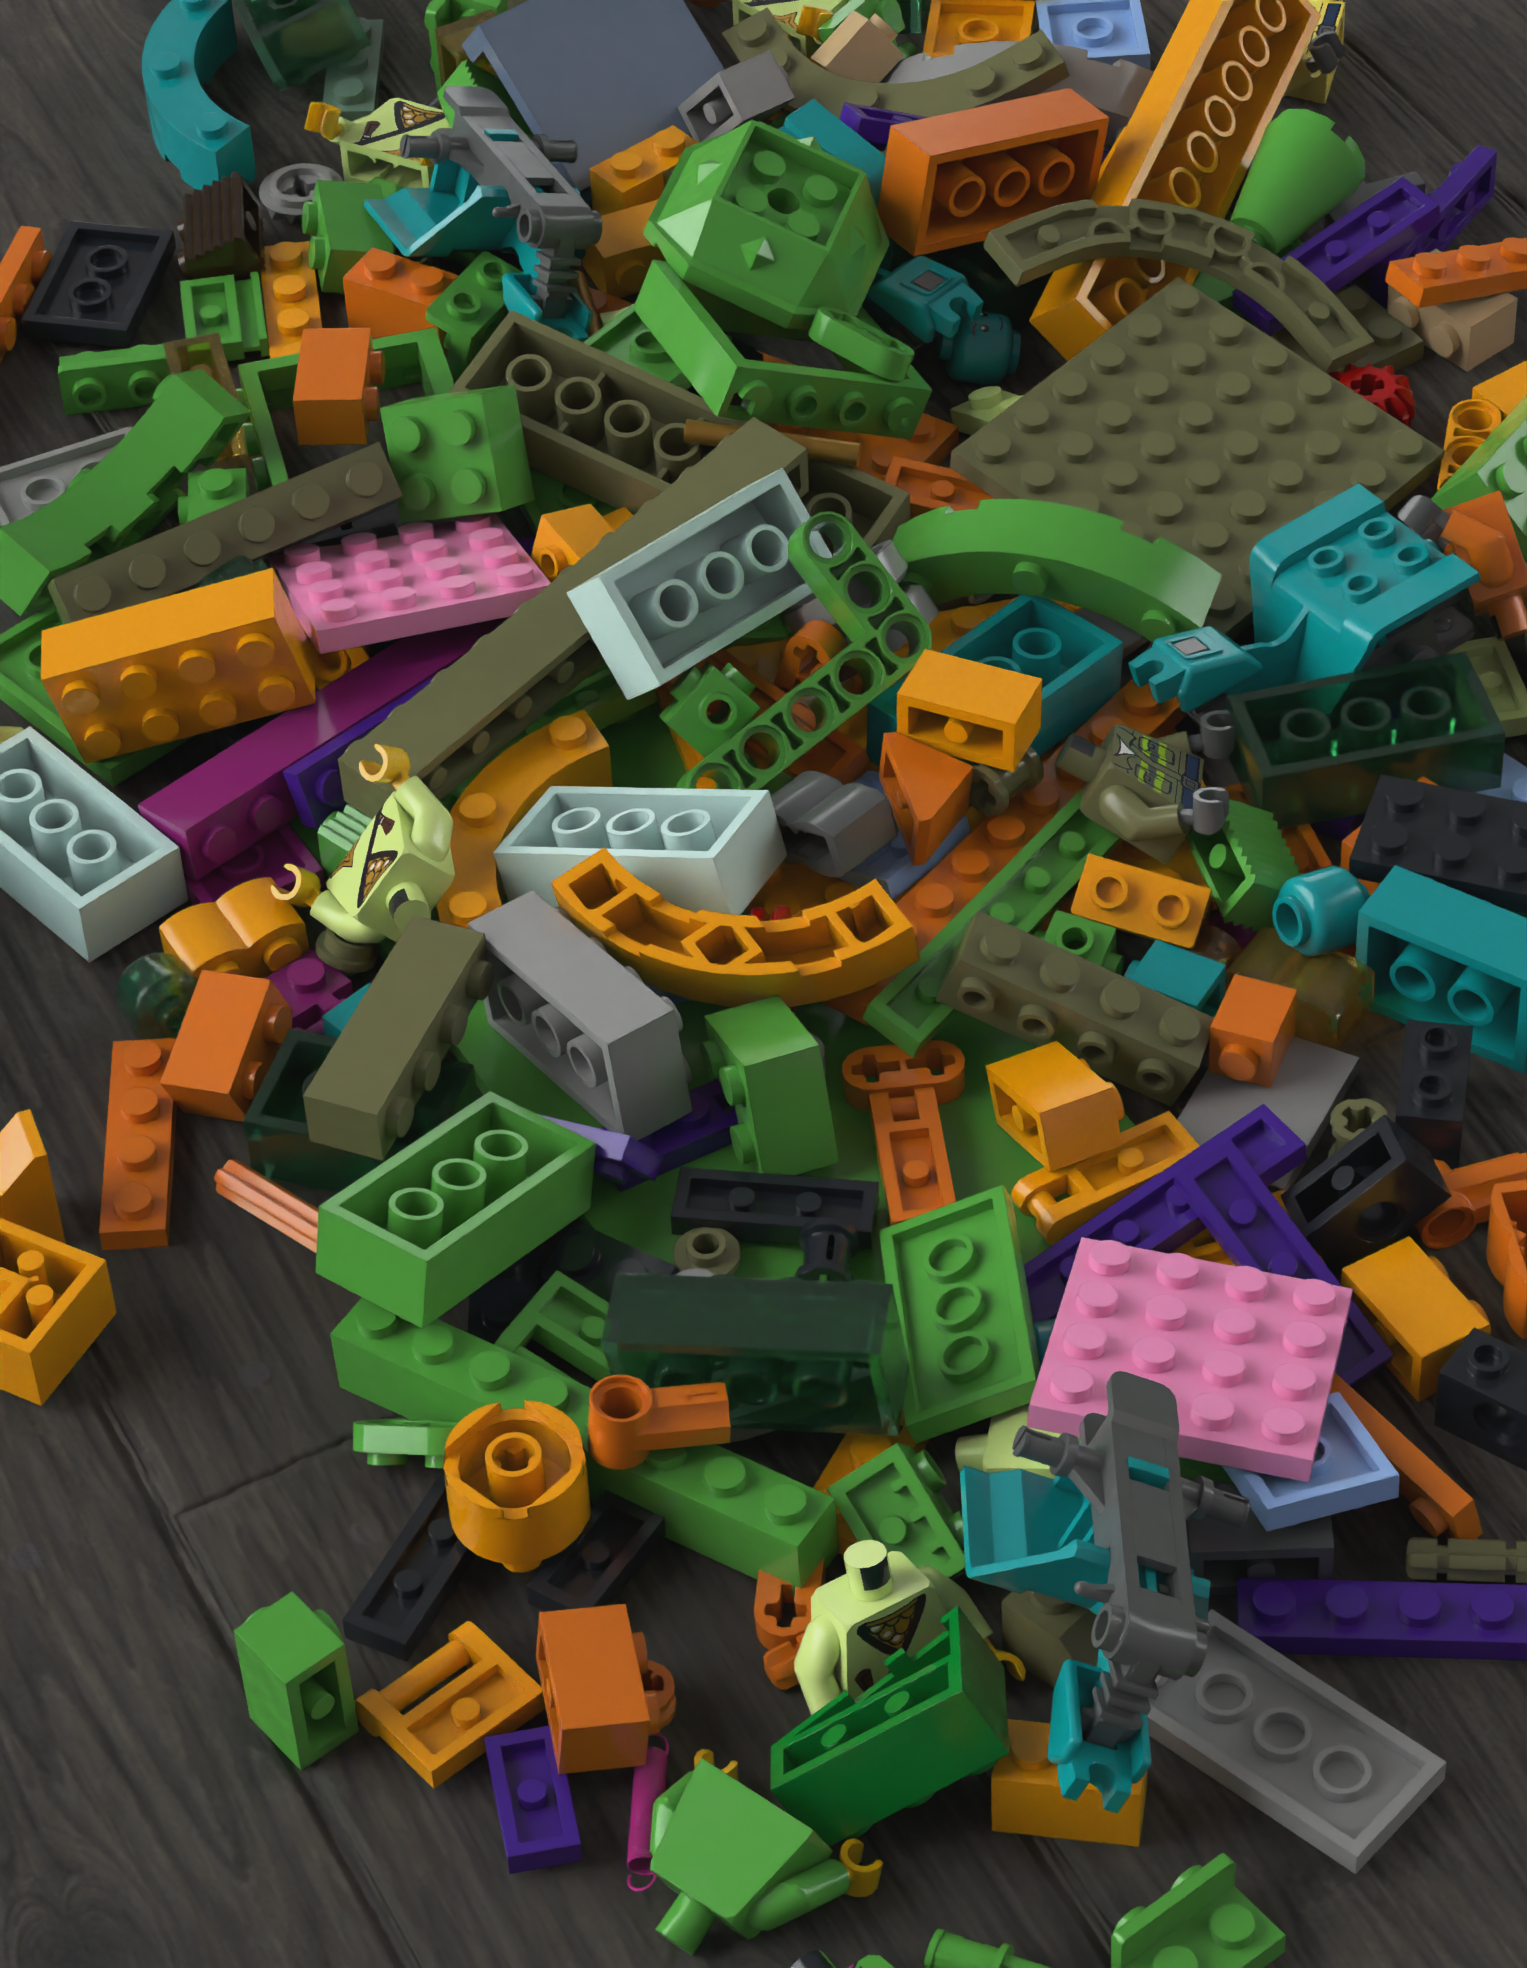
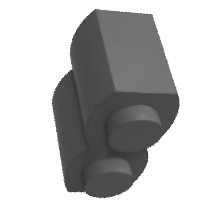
(831, 823)

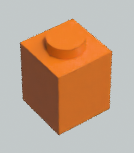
(1252, 1030)

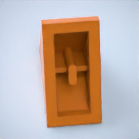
(925, 792)

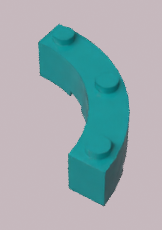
(188, 128)

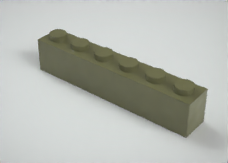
(249, 527)

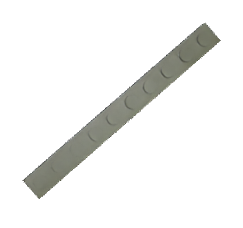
(544, 645)

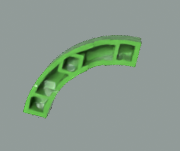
(123, 492)
(1057, 556)

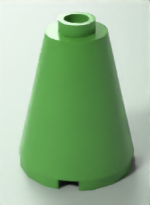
(1296, 178)

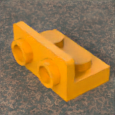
(1142, 902)

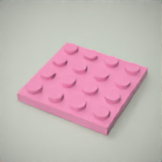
(407, 581)
(1231, 1342)

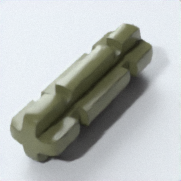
(1466, 1560)

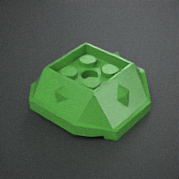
(770, 225)

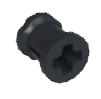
(818, 1259)

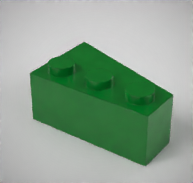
(898, 1739)

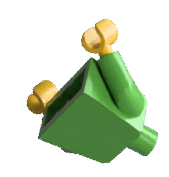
(742, 1858)

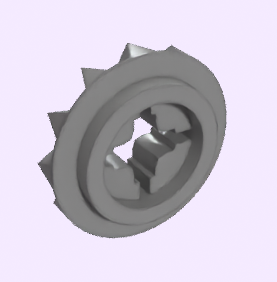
(280, 189)

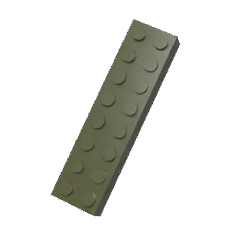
(623, 429)

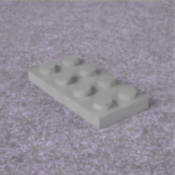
(1293, 1746)

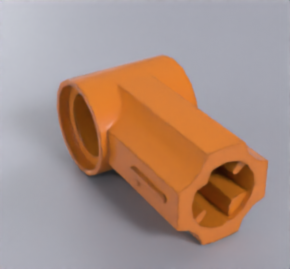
(1470, 1199)
(633, 1419)

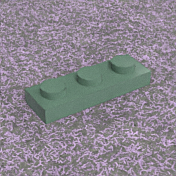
(356, 82)

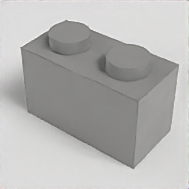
(737, 95)

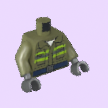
(1152, 786)

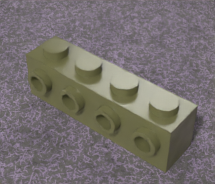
(1091, 1011)
(398, 1038)

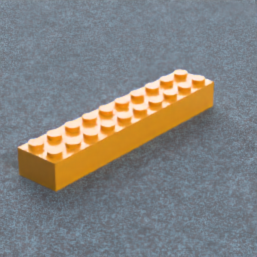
(1182, 148)

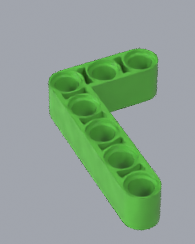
(822, 689)

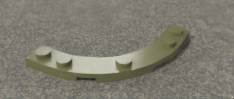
(1007, 76)
(1192, 239)

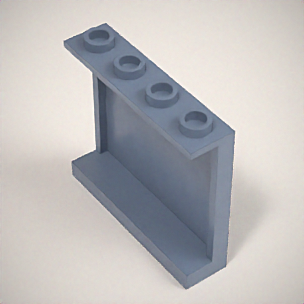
(596, 71)

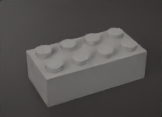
(584, 1018)

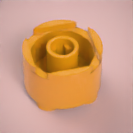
(516, 1483)

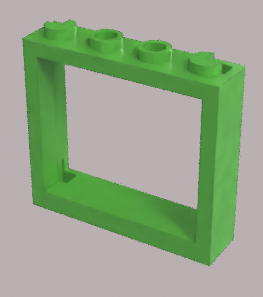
(691, 330)
(271, 385)

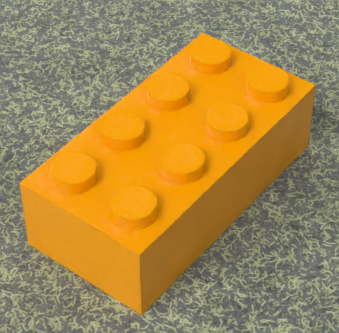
(178, 666)

